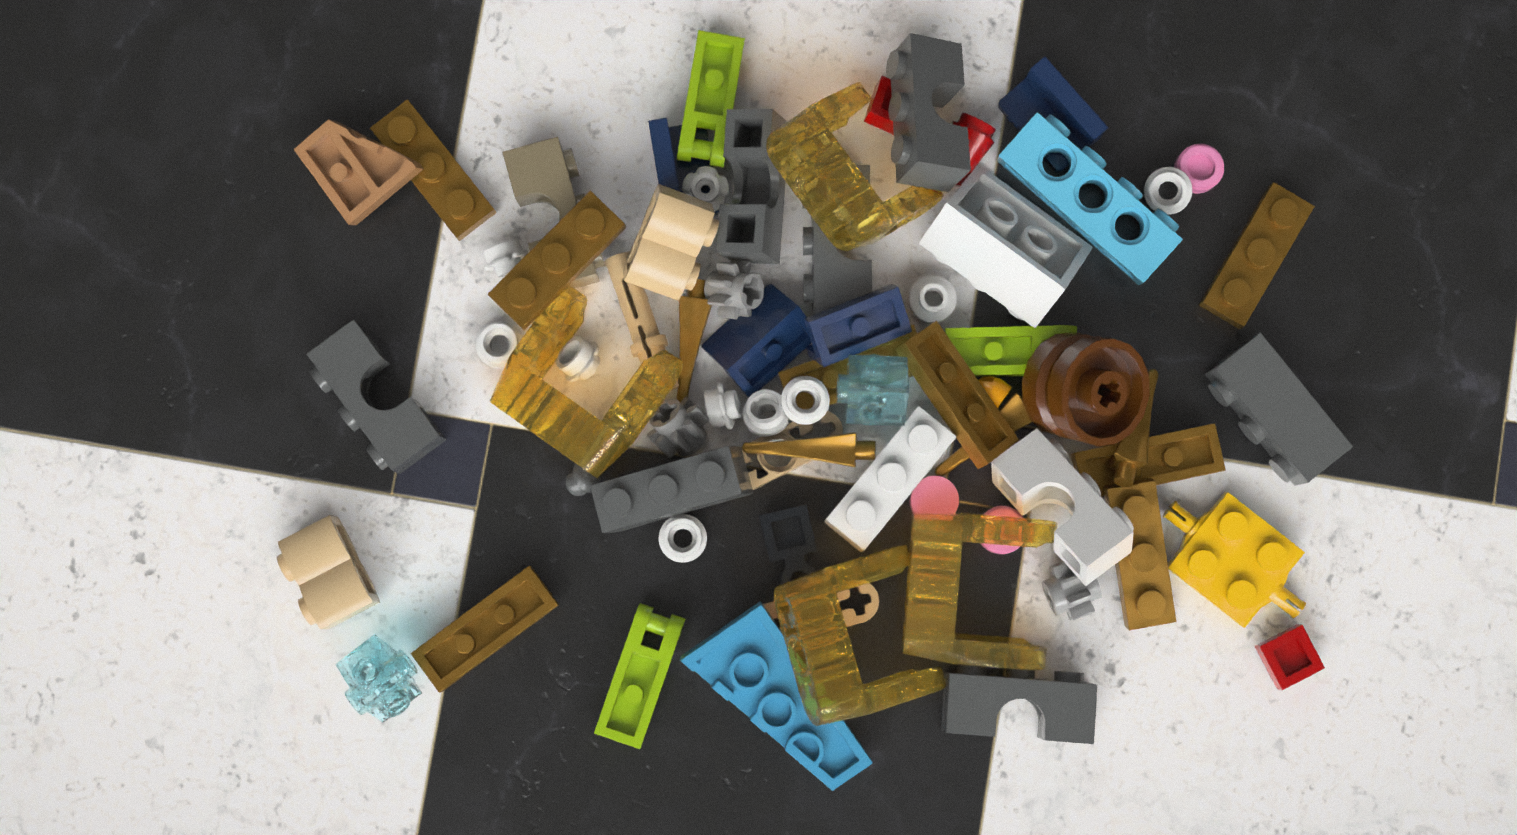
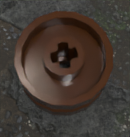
(1086, 388)

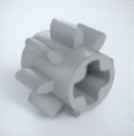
(734, 289)
(678, 427)
(1068, 593)

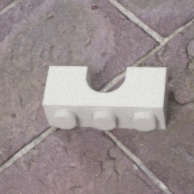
(1040, 473)
(890, 479)

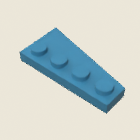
(754, 672)

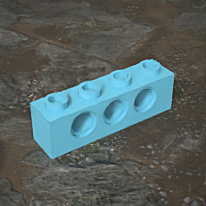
(1134, 257)

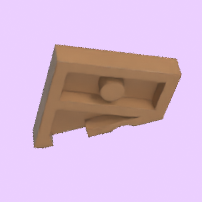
(354, 169)

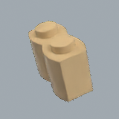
(670, 242)
(327, 573)

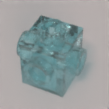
(874, 390)
(379, 679)

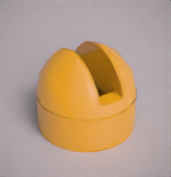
(995, 388)

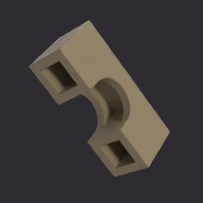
(544, 175)

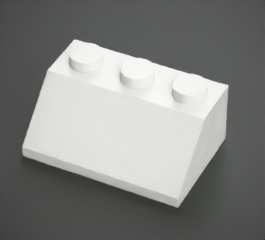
(1005, 246)

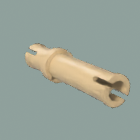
(636, 312)

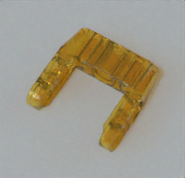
(831, 182)
(558, 419)
(935, 585)
(822, 648)

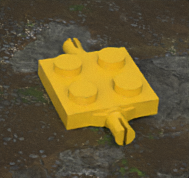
(1234, 559)

